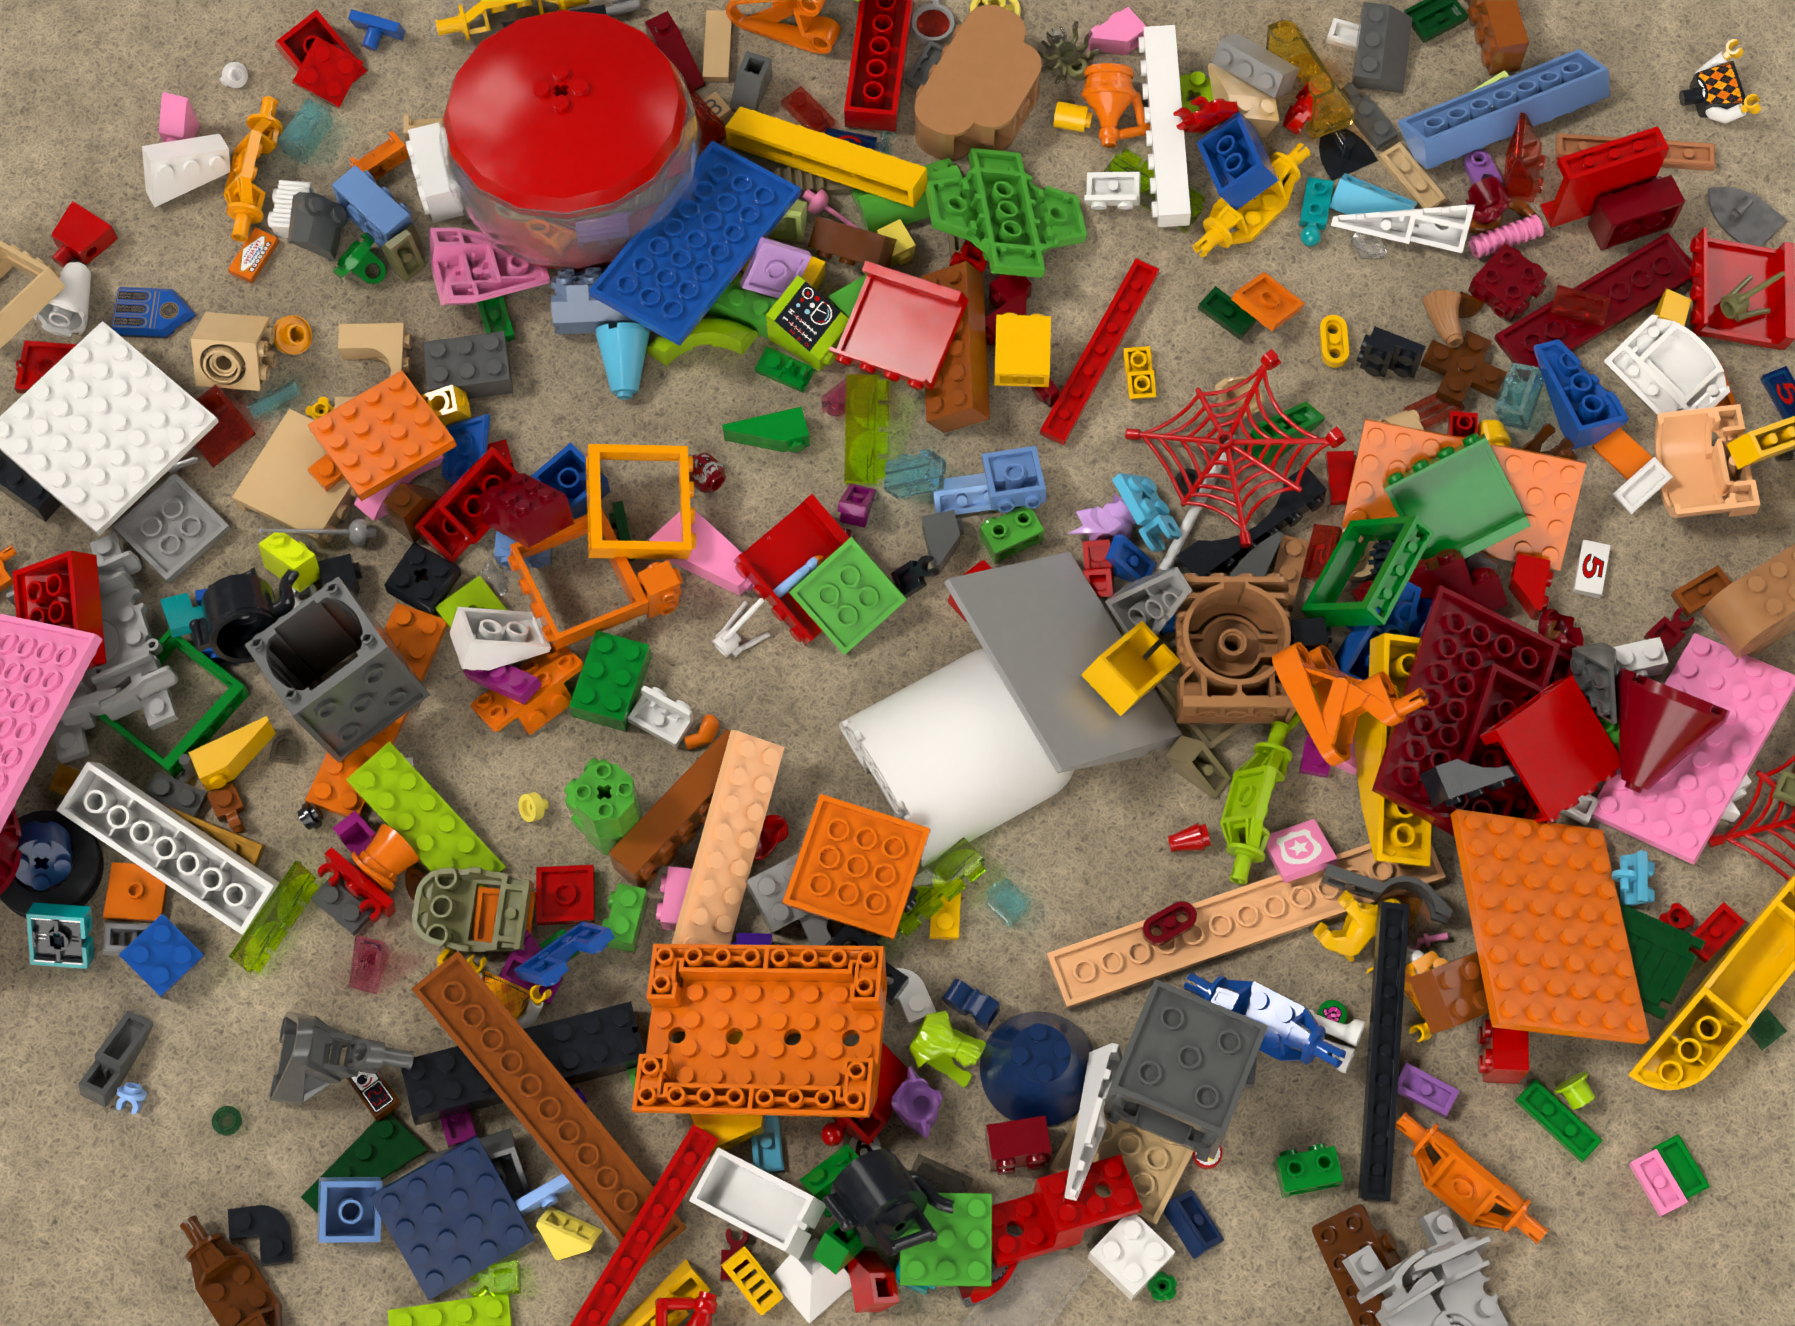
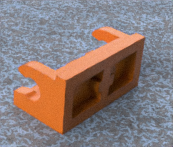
(383, 158)

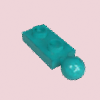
(1315, 210)

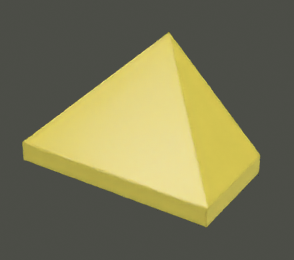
(566, 1234)

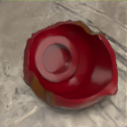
(1560, 630)

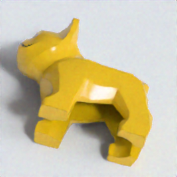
(1357, 928)

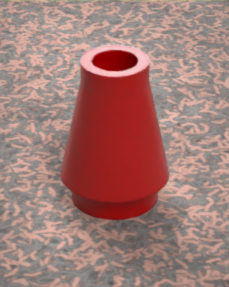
(1190, 839)

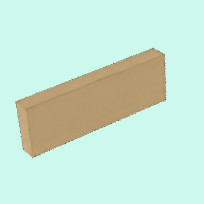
(717, 46)
(1412, 177)

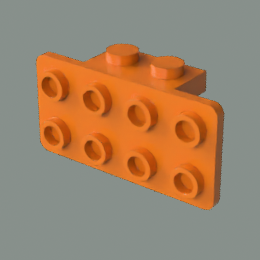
(544, 705)

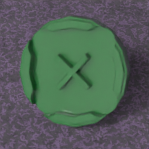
(357, 258)

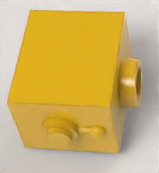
(449, 404)

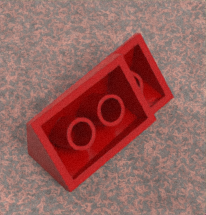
(457, 516)

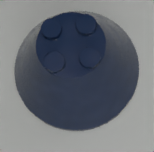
(1035, 1067)

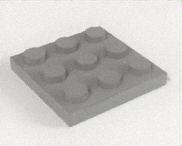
(171, 528)

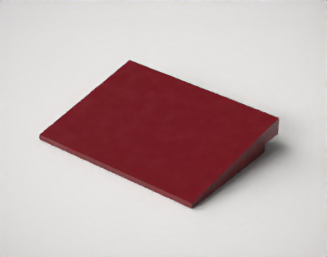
(1474, 675)

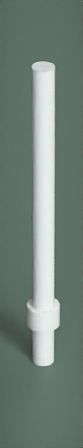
(1190, 518)

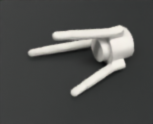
(727, 639)

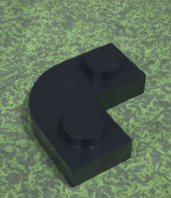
(266, 1224)

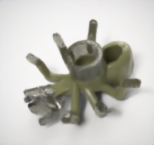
(1067, 54)

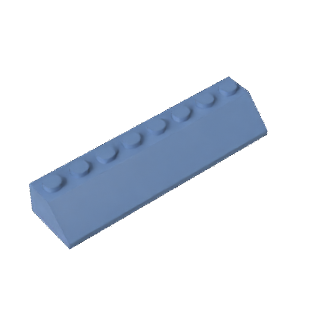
(1541, 93)

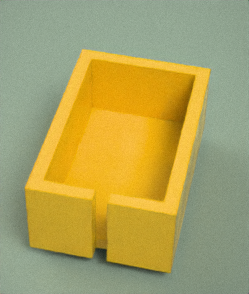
(1124, 675)

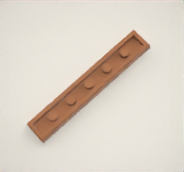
(1680, 154)

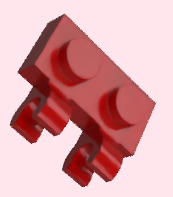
(1207, 117)

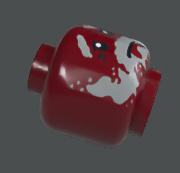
(707, 473)

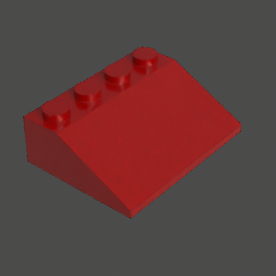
(62, 594)

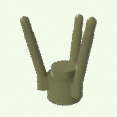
(1736, 304)

